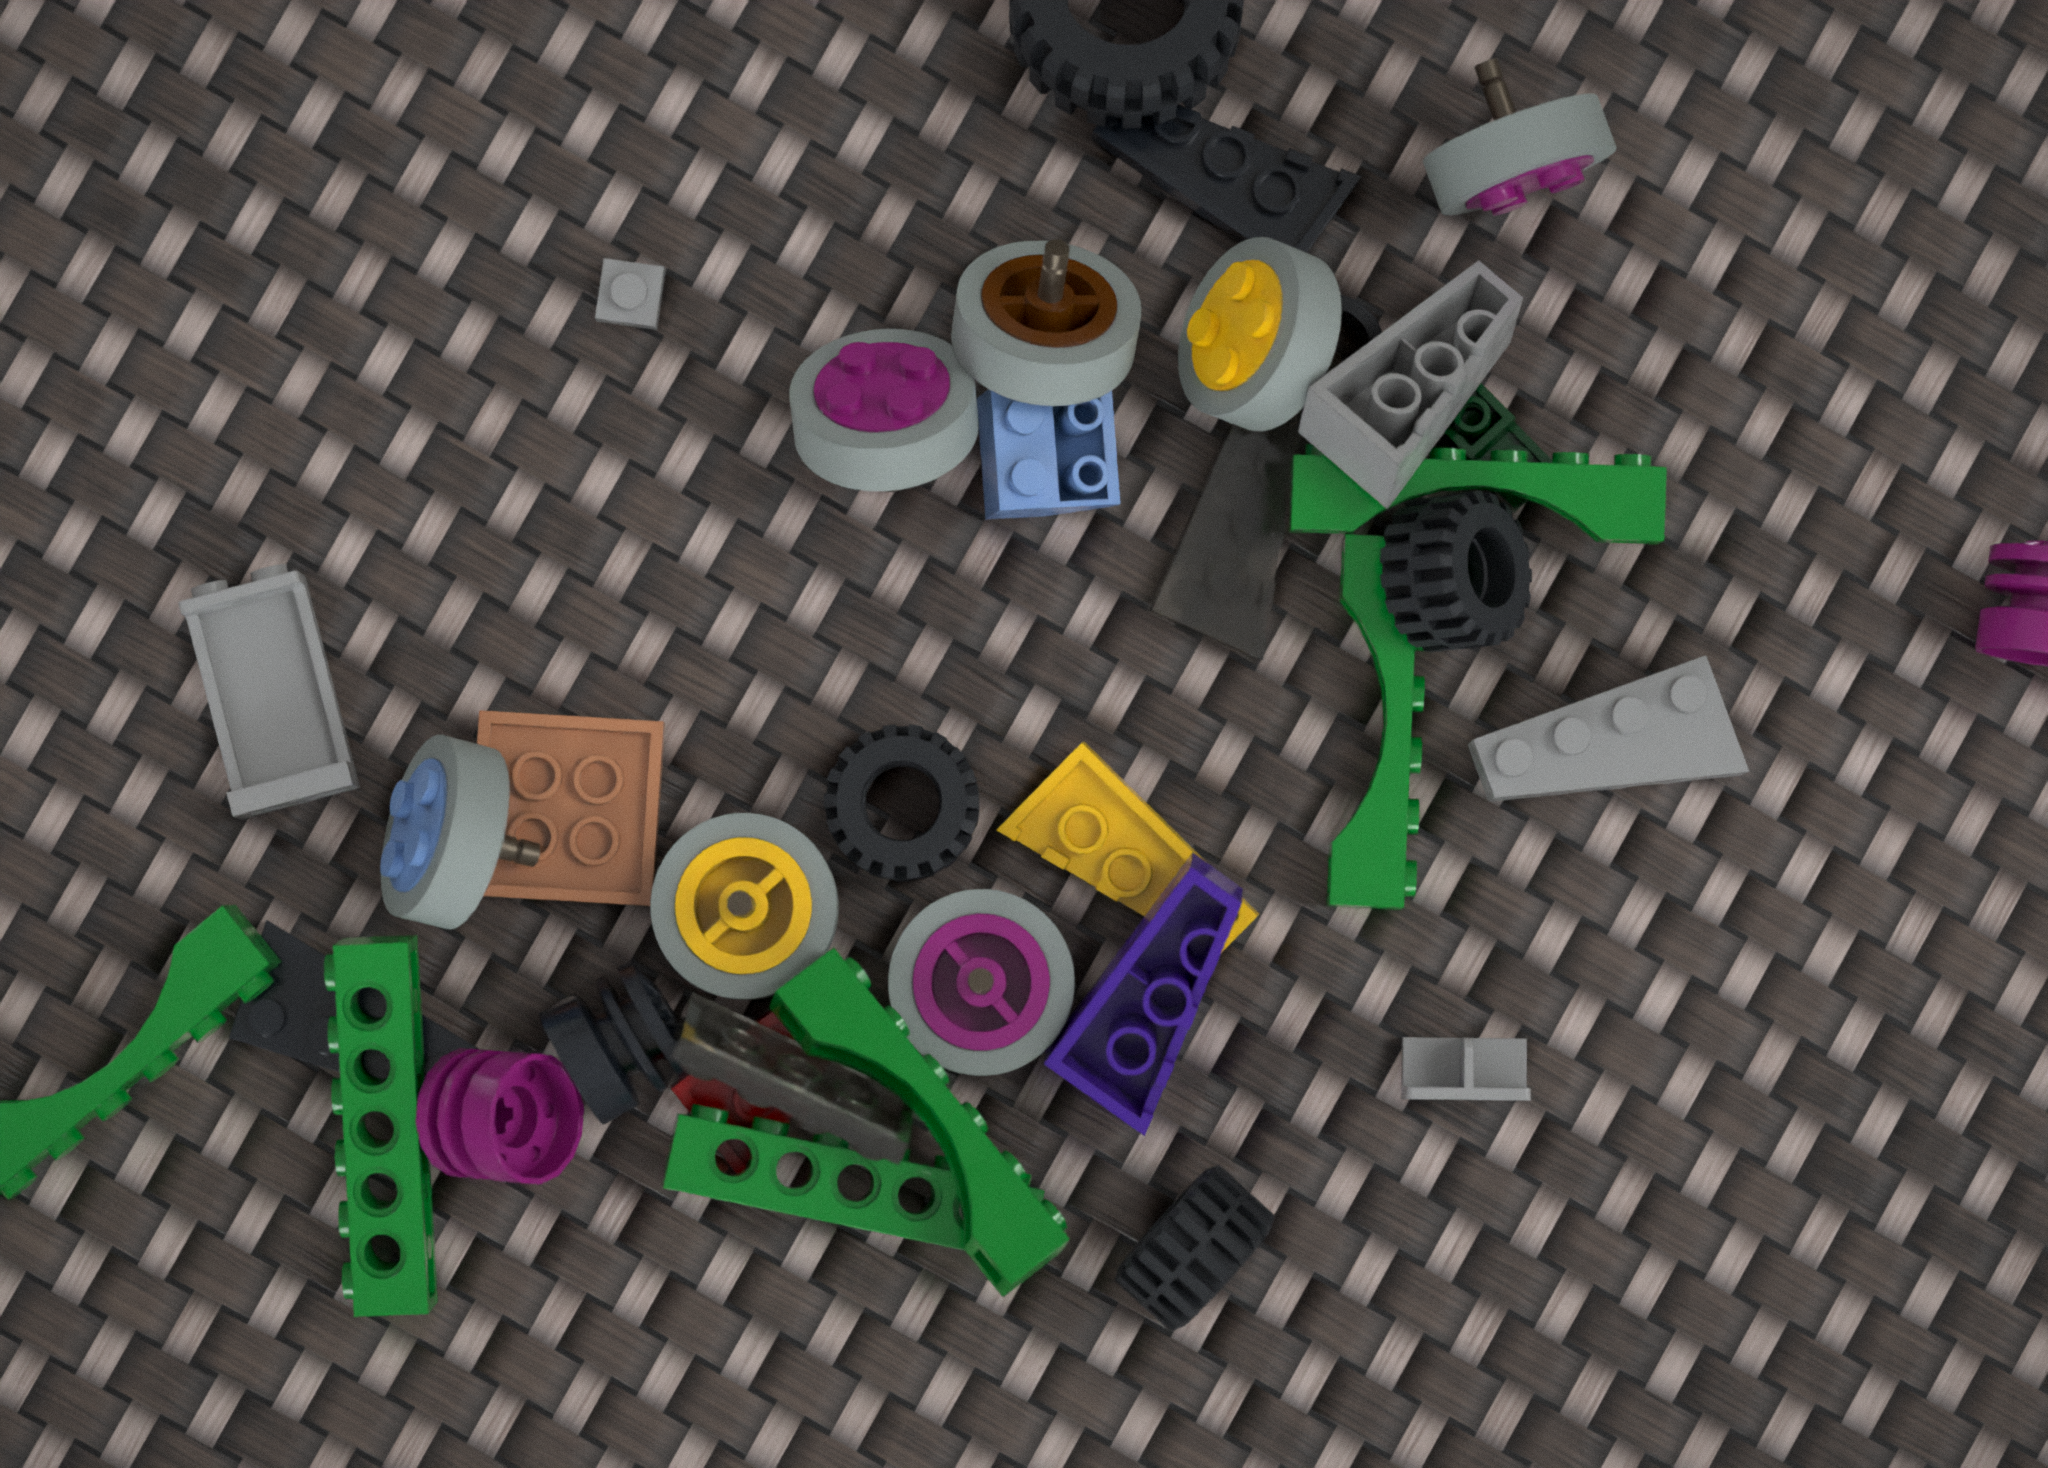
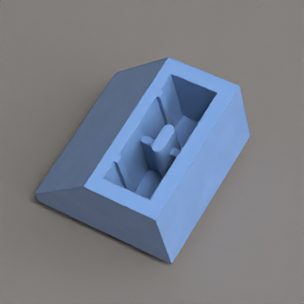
(1046, 457)

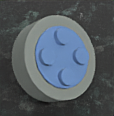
(448, 833)

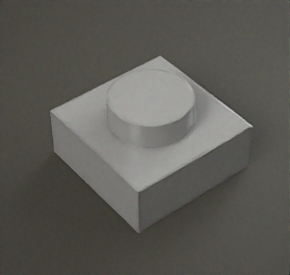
(630, 294)

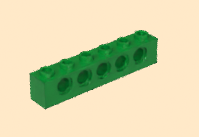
(393, 969)
(693, 1170)

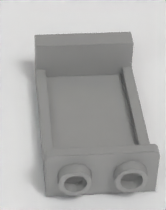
(269, 691)

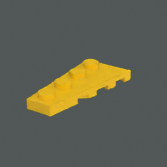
(1105, 834)

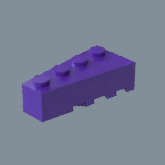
(1143, 1004)

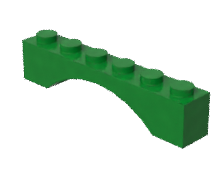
(1604, 501)
(1370, 852)
(206, 975)
(842, 1022)

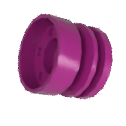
(2020, 629)
(499, 1116)

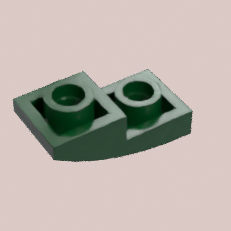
(1488, 426)

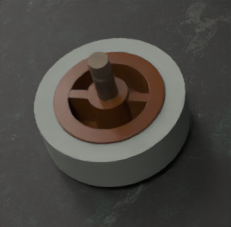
(1046, 323)

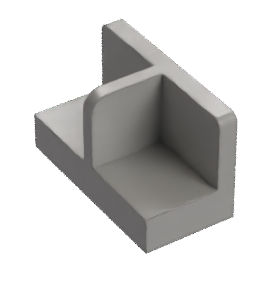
(1464, 1069)

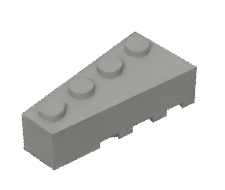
(1407, 385)
(1631, 736)

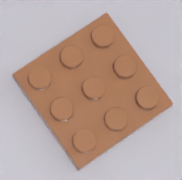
(587, 798)

